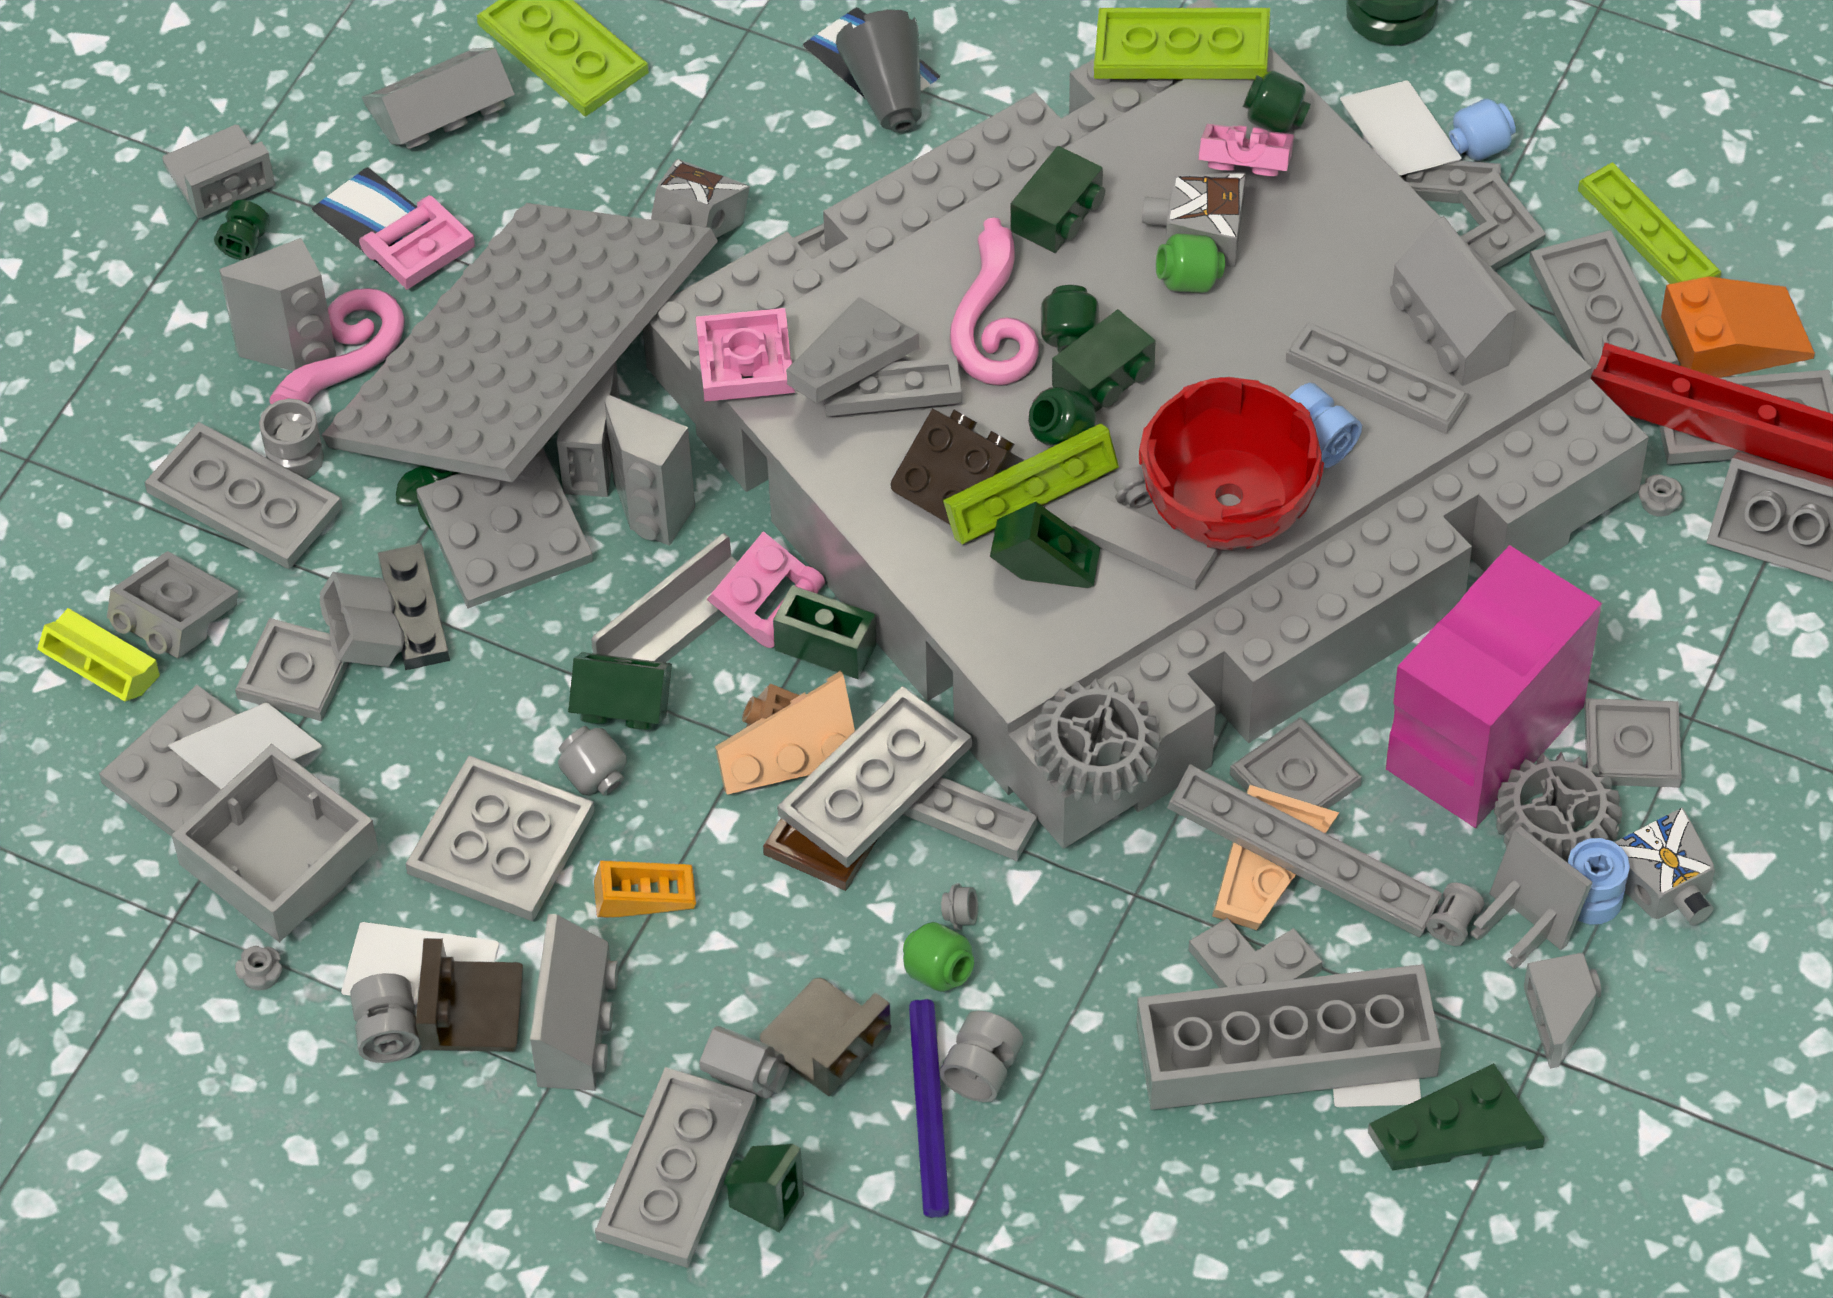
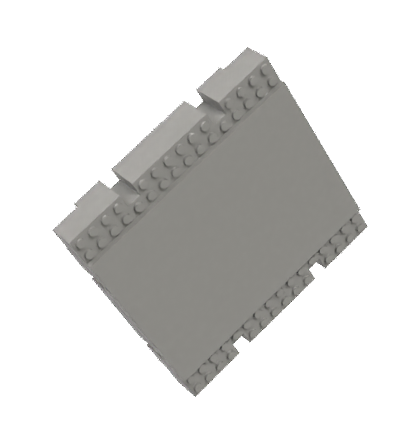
(1268, 623)

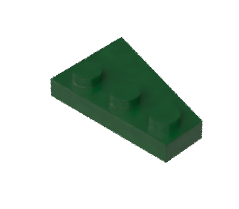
(1457, 1120)

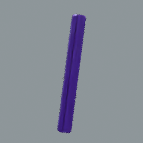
(929, 1108)

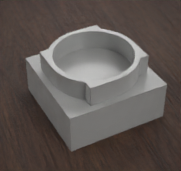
(276, 843)

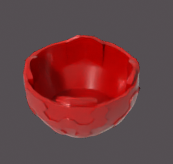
(1236, 442)

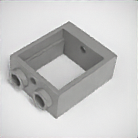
(585, 442)

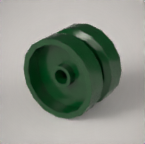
(1392, 20)

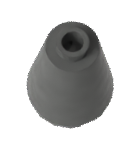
(885, 65)

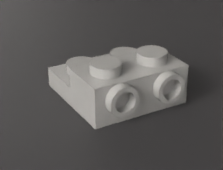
(169, 604)

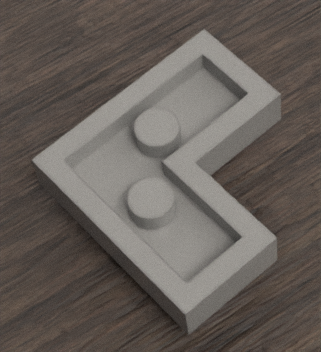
(1503, 221)
(1234, 962)

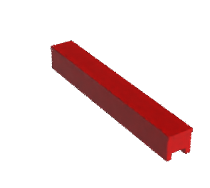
(1717, 410)

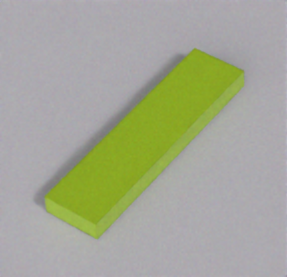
(1645, 226)
(1031, 481)

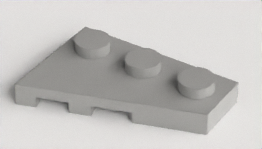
(850, 350)

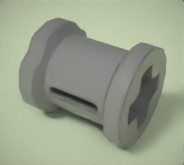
(1455, 914)

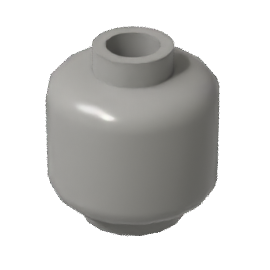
(592, 761)

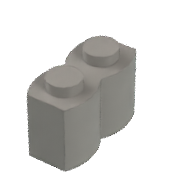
(361, 619)
(744, 1062)

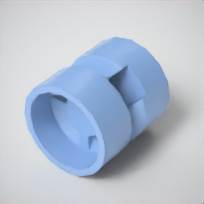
(1334, 425)
(1608, 869)

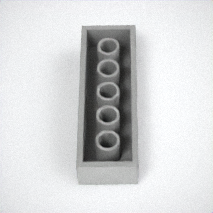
(1287, 1036)

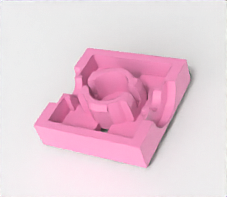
(1229, 147)
(742, 347)

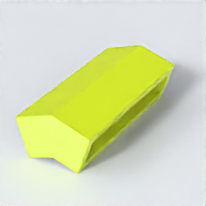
(98, 656)

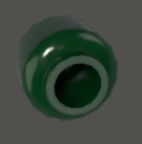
(1276, 102)
(1067, 315)
(1060, 415)

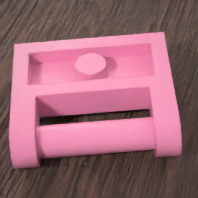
(422, 250)
(754, 580)

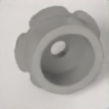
(1132, 488)
(1658, 503)
(960, 906)
(261, 977)

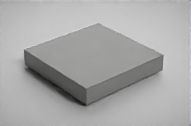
(292, 670)
(1634, 741)
(1298, 766)

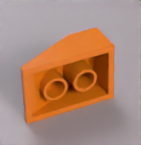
(1733, 326)

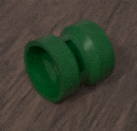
(241, 232)

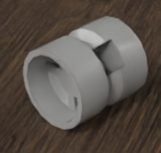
(292, 436)
(384, 1018)
(981, 1056)

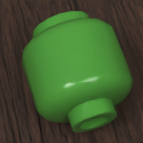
(1189, 263)
(938, 957)

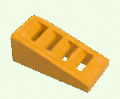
(629, 903)

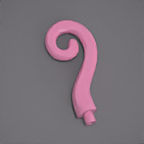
(997, 262)
(316, 376)

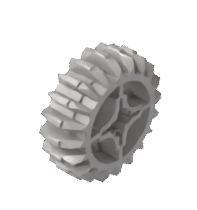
(1065, 724)
(1575, 798)

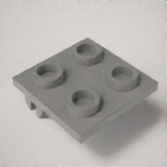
(1540, 889)

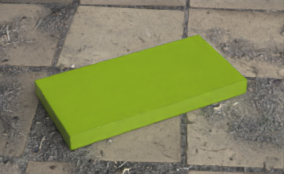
(1182, 43)
(565, 49)

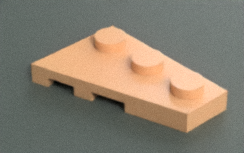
(789, 741)
(1254, 883)

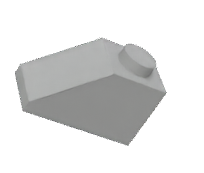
(1561, 1001)

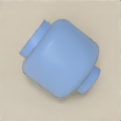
(1482, 129)

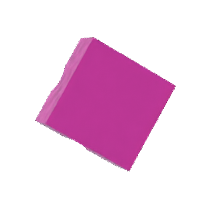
(1492, 684)

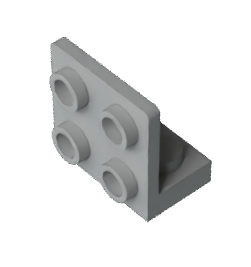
(220, 170)

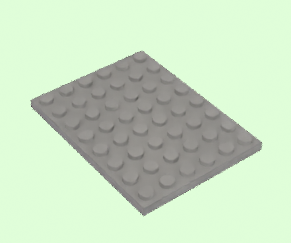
(519, 340)

